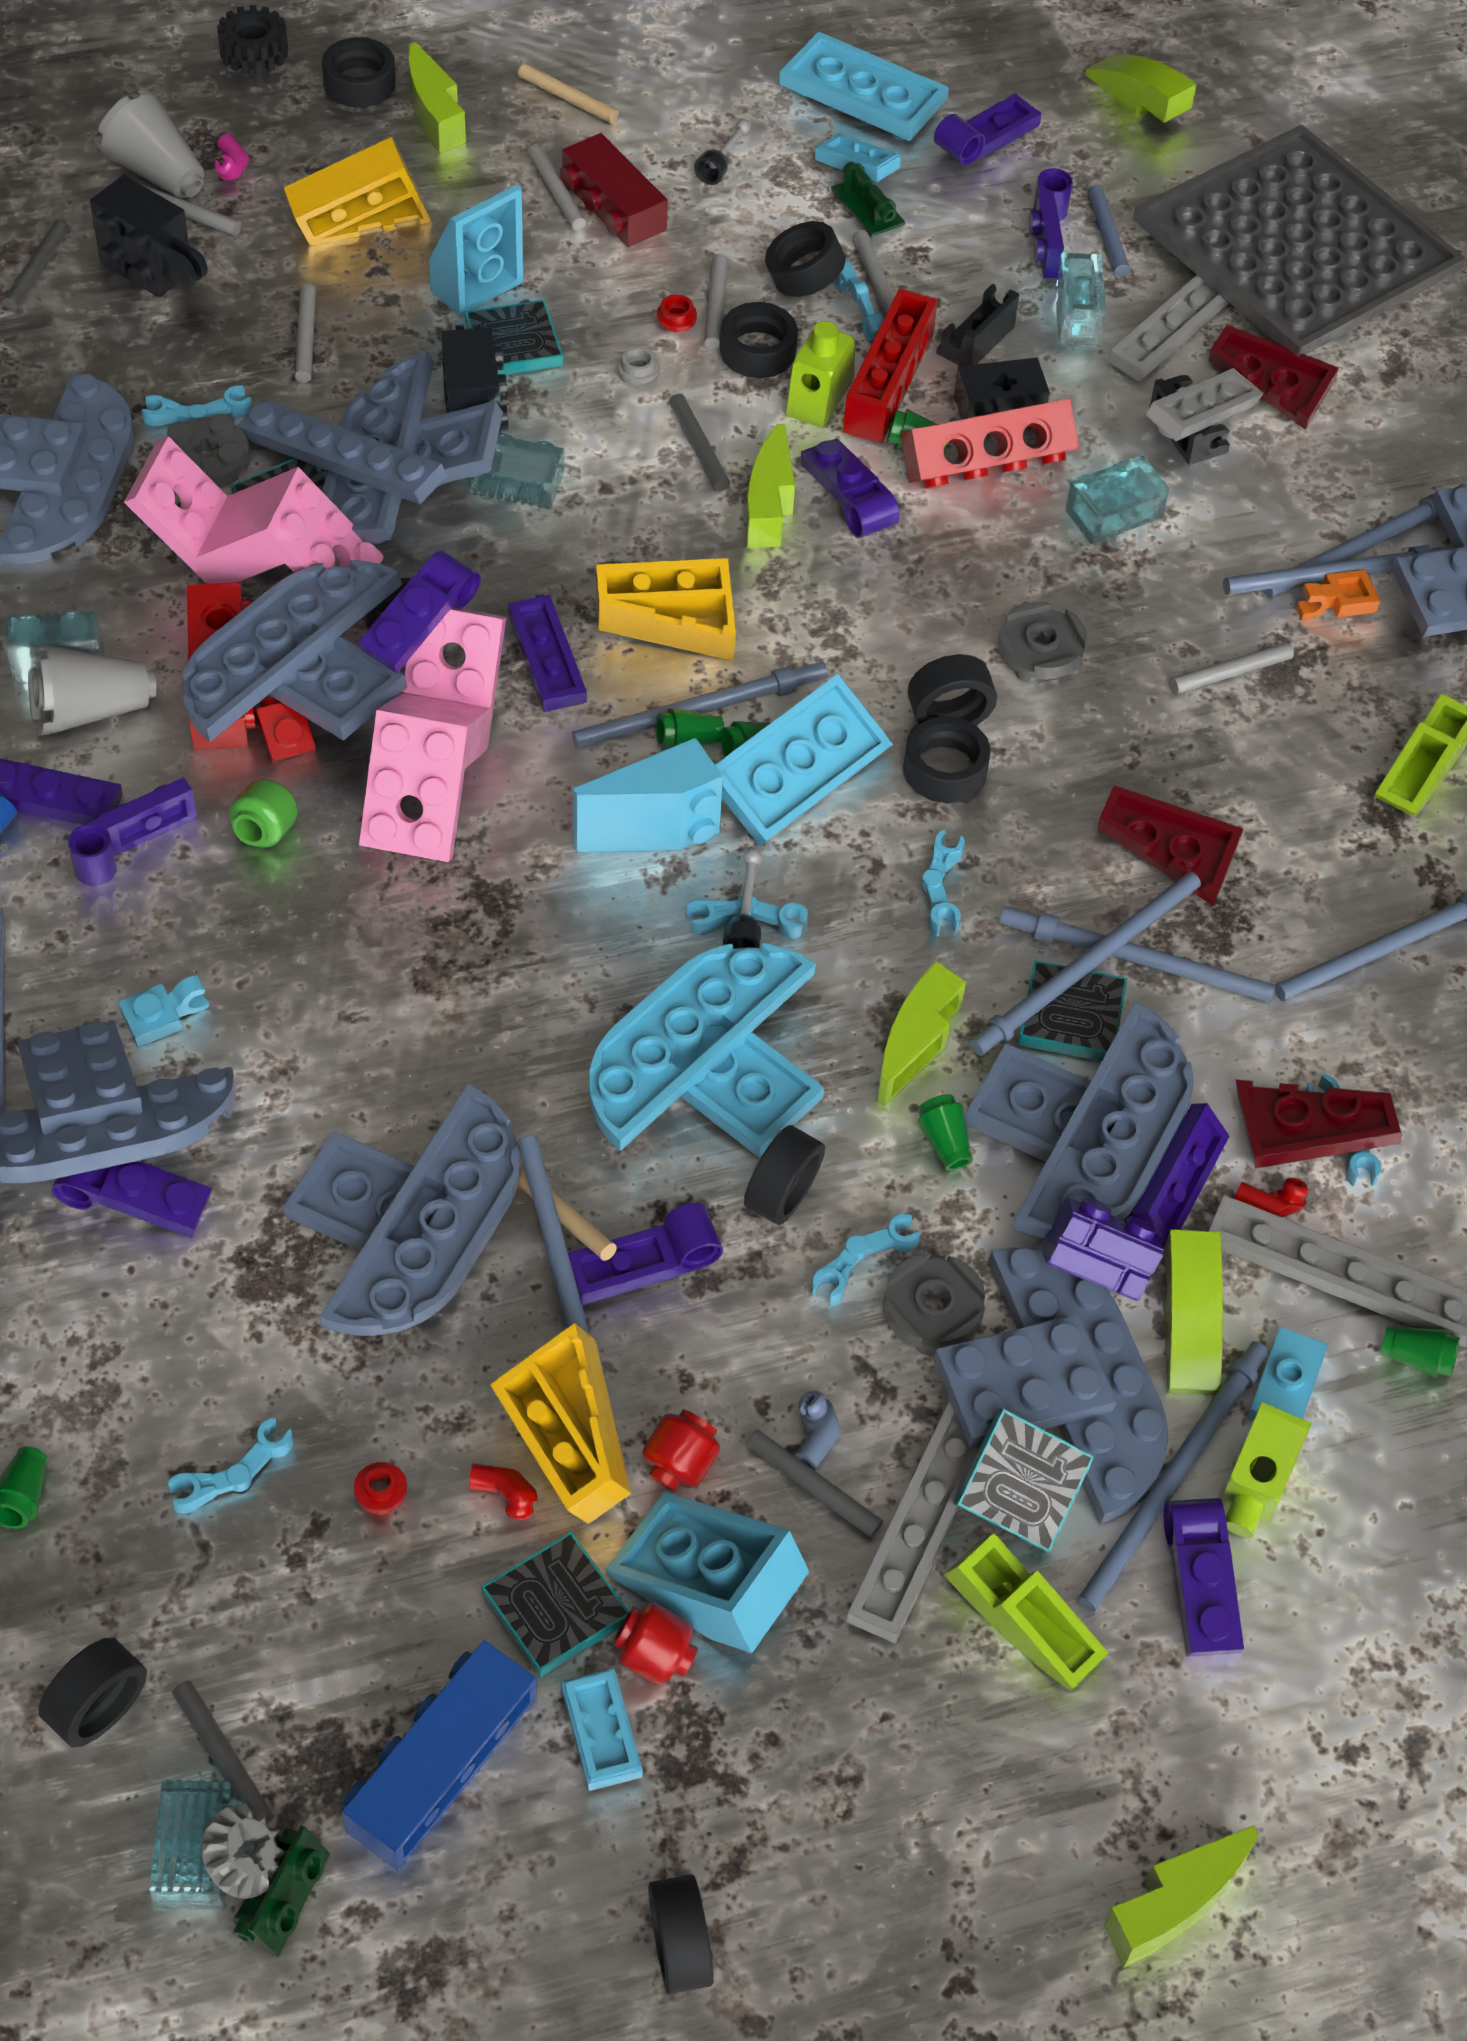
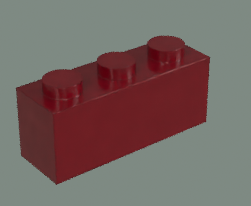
(614, 190)

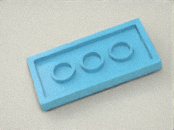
(863, 85)
(800, 759)

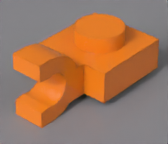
(1344, 592)

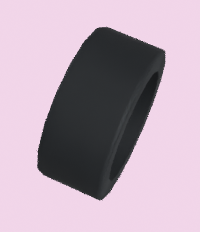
(358, 90)
(813, 274)
(760, 318)
(950, 674)
(951, 733)
(784, 1175)
(92, 1692)
(680, 1934)

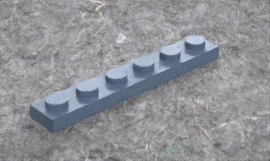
(343, 451)

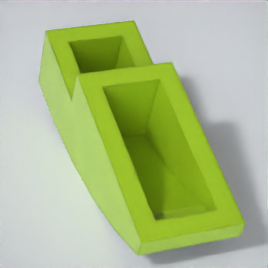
(1144, 85)
(435, 101)
(770, 491)
(1426, 757)
(920, 1029)
(1193, 1311)
(1026, 1611)
(1177, 1896)

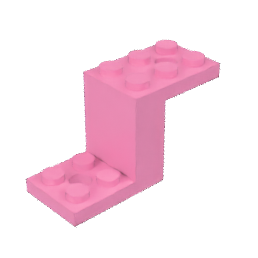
(244, 532)
(431, 736)

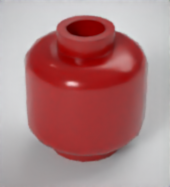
(681, 1450)
(655, 1643)

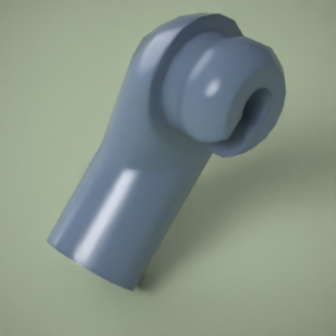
(821, 1427)

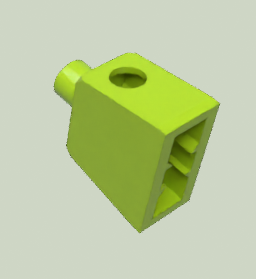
(826, 358)
(1263, 1468)

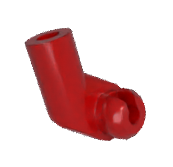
(1278, 1202)
(509, 1484)

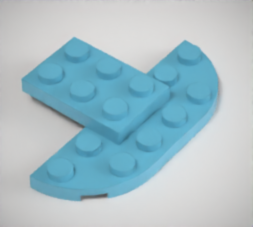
(699, 1045)

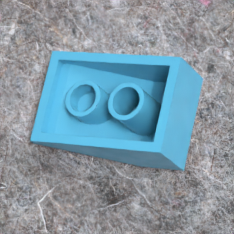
(479, 253)
(651, 804)
(712, 1568)

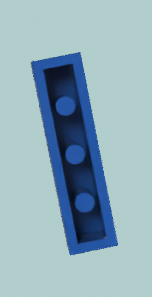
(438, 1754)

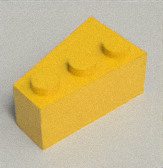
(357, 195)
(669, 604)
(568, 1422)

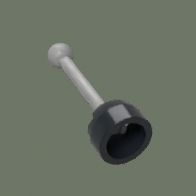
(717, 167)
(743, 929)

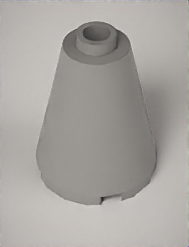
(149, 144)
(84, 687)

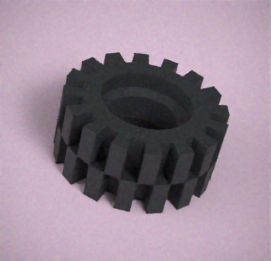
(252, 39)

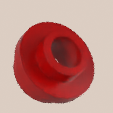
(676, 313)
(380, 1501)

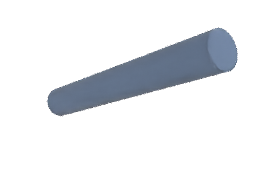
(1108, 231)

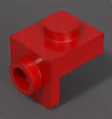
(283, 731)

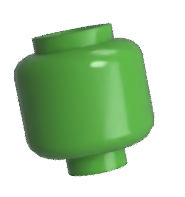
(263, 813)

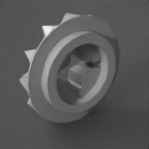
(222, 1838)

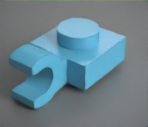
(158, 1014)

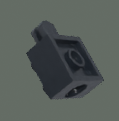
(144, 238)
(471, 369)

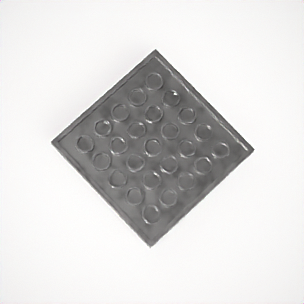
(1298, 240)

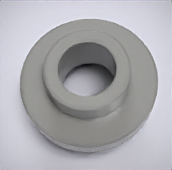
(638, 365)

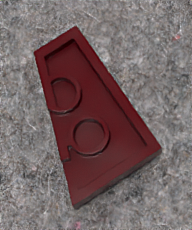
(1288, 381)
(1172, 838)
(1307, 1125)

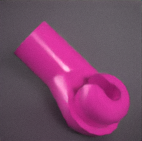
(234, 158)

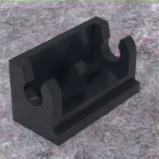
(981, 330)
(1202, 444)

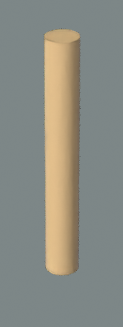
(568, 93)
(576, 1223)

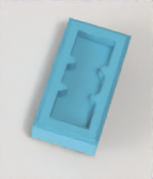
(845, 149)
(1289, 1373)
(601, 1729)

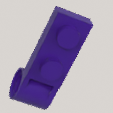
(987, 130)
(1050, 208)
(865, 499)
(419, 609)
(127, 826)
(138, 1192)
(649, 1256)
(1204, 1576)

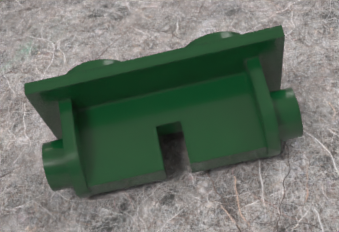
(866, 201)
(276, 1912)

